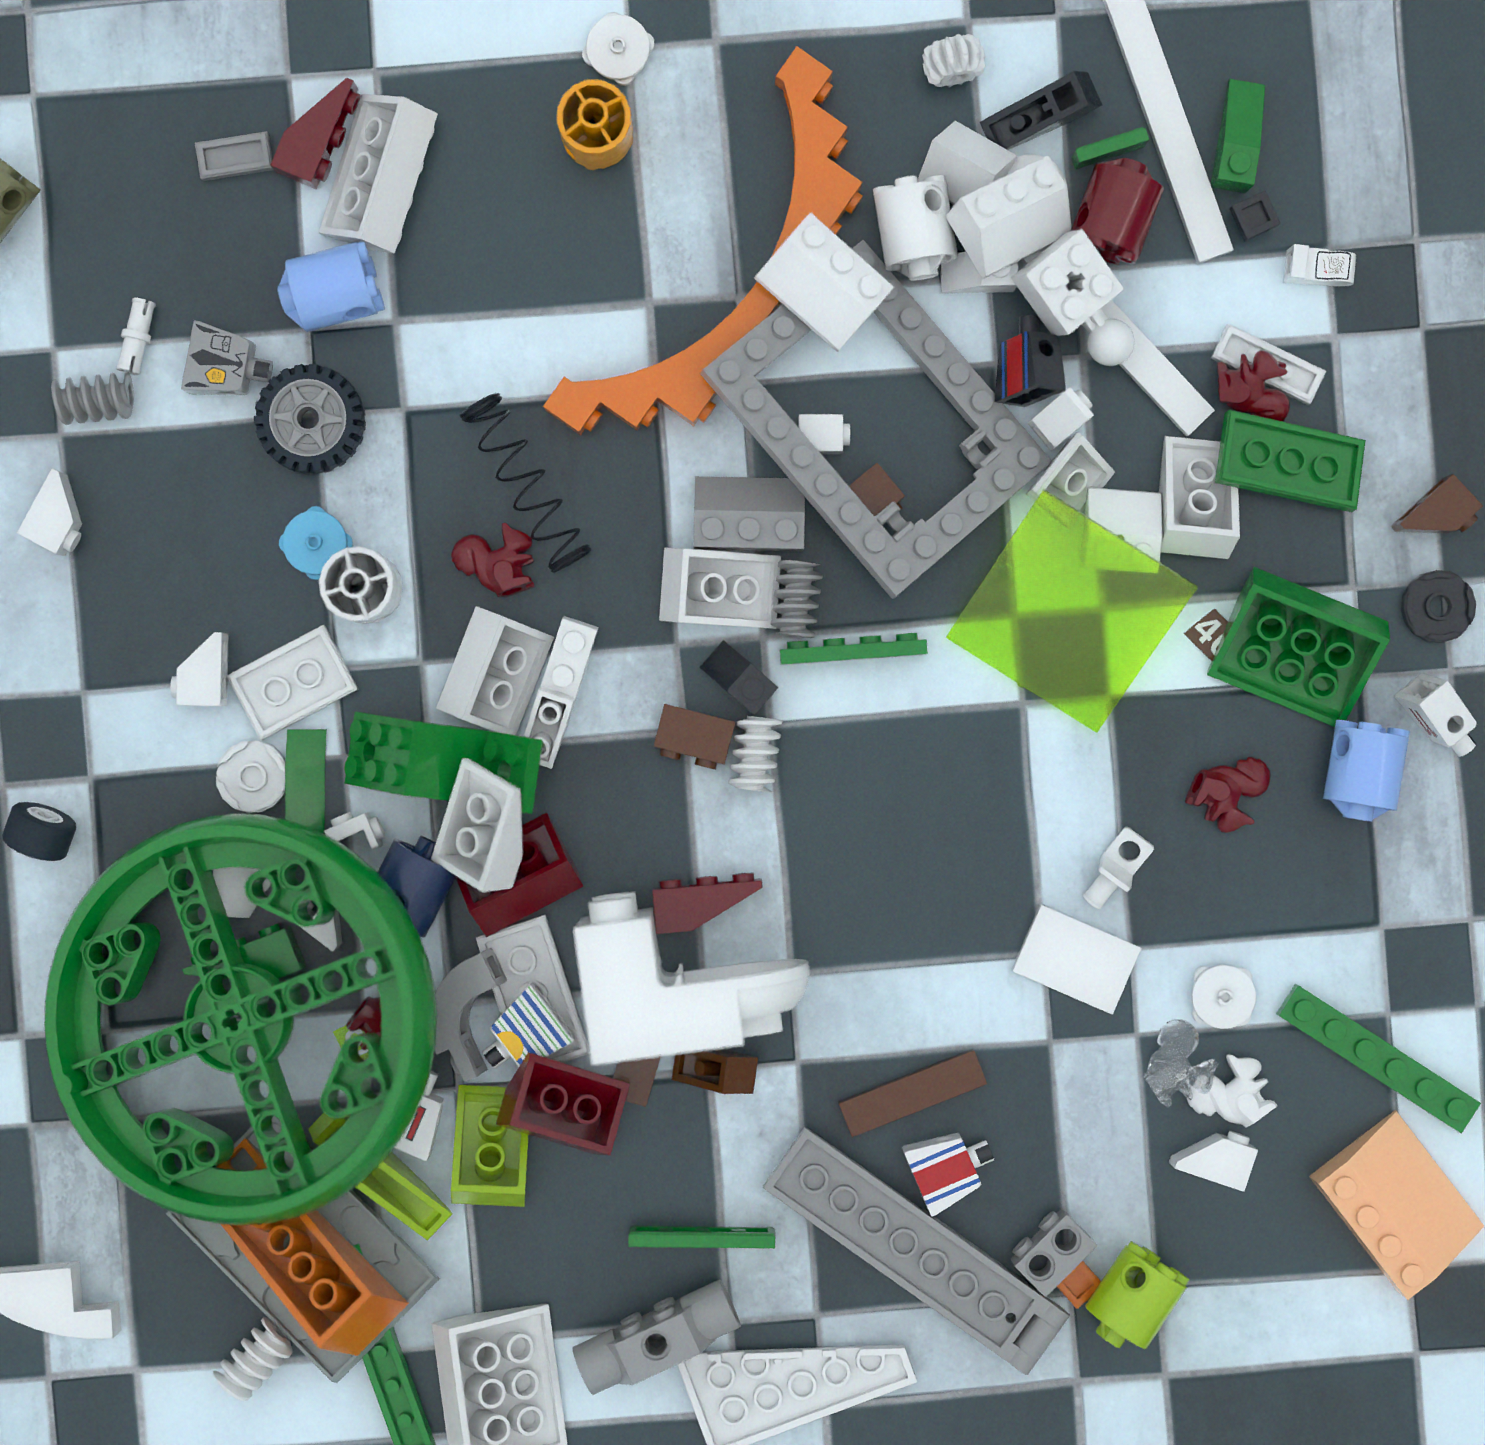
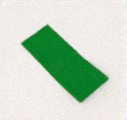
(305, 777)

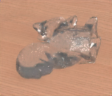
(1170, 1068)

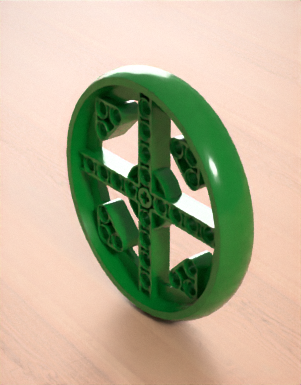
(83, 980)

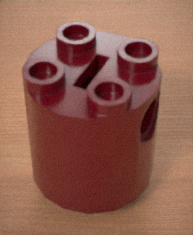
(1119, 209)

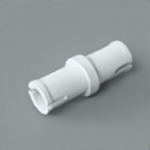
(136, 336)

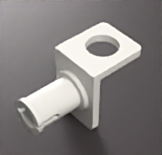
(1115, 869)

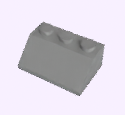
(748, 514)

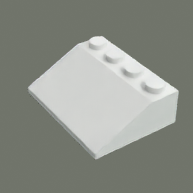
(500, 1378)

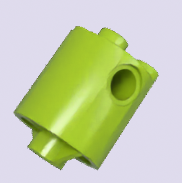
(1135, 1297)

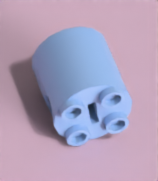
(330, 287)
(1365, 769)

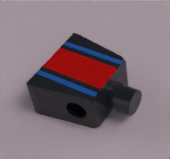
(1029, 365)

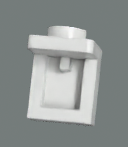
(347, 825)

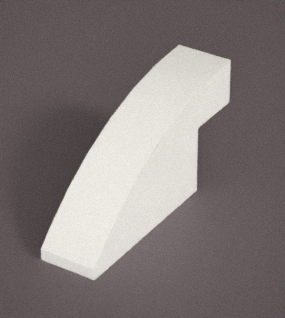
(51, 1301)

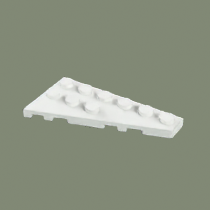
(769, 1391)

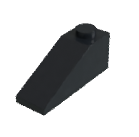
(1043, 111)

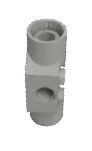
(631, 1356)

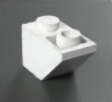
(1061, 417)

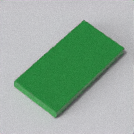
(1290, 461)

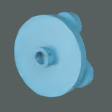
(312, 540)

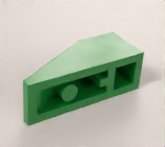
(1239, 137)

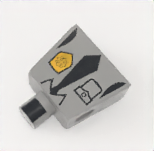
(221, 363)

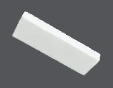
(1299, 382)

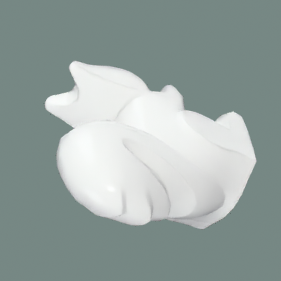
(1240, 1098)

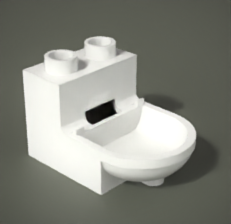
(647, 1012)

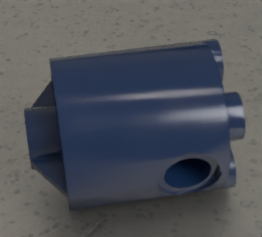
(417, 880)

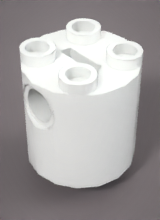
(915, 226)
(355, 568)

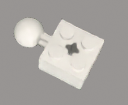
(1091, 287)

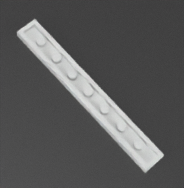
(1169, 128)
(1157, 375)

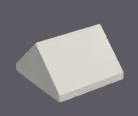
(965, 161)
(1072, 472)

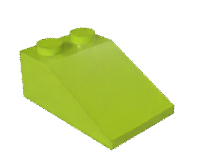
(487, 1158)

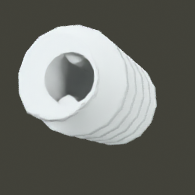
(755, 753)
(255, 1362)

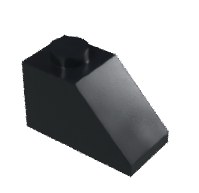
(739, 677)

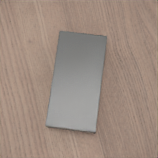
(234, 156)

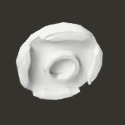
(251, 776)

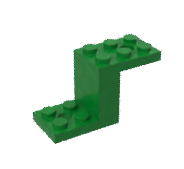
(426, 757)

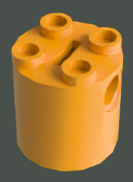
(598, 143)

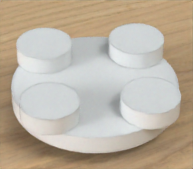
(618, 48)
(1223, 996)

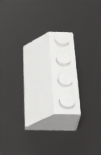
(378, 172)

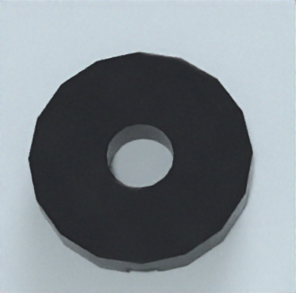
(1417, 602)

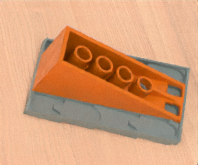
(312, 1275)

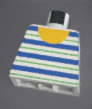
(527, 1027)

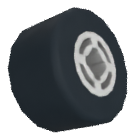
(39, 831)

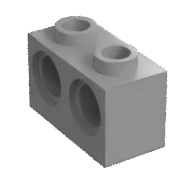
(1060, 1258)

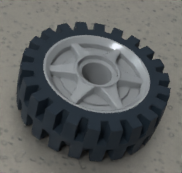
(281, 414)

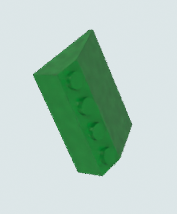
(1299, 647)

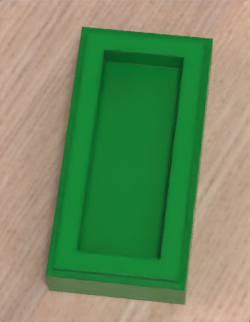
(1109, 148)

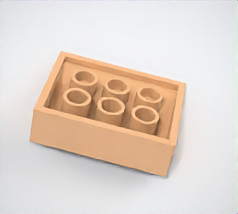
(1398, 1204)

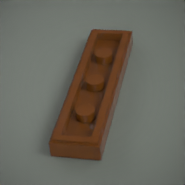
(912, 1092)

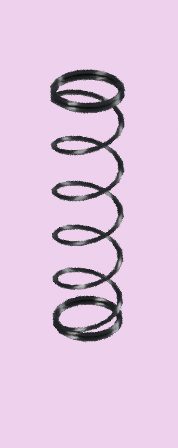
(480, 408)

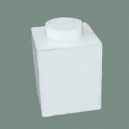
(825, 432)

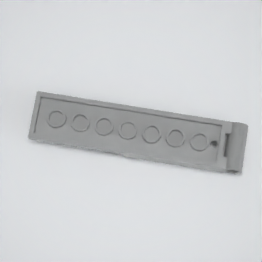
(916, 1251)

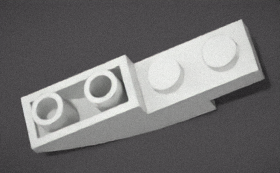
(560, 686)

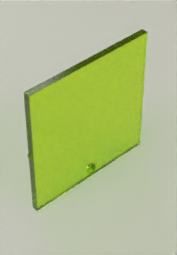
(1071, 611)

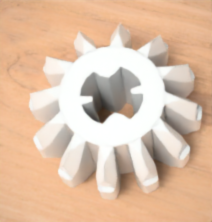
(953, 60)

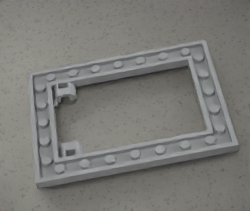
(914, 547)

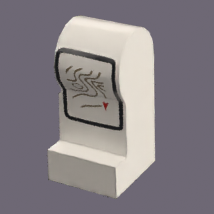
(1319, 266)

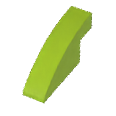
(393, 1186)

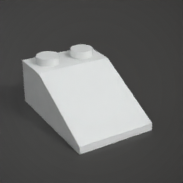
(1196, 511)
(719, 588)
(481, 830)

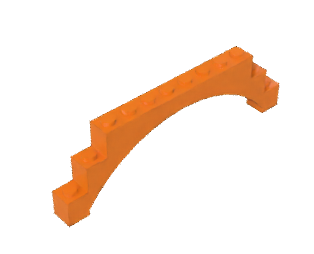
(817, 188)

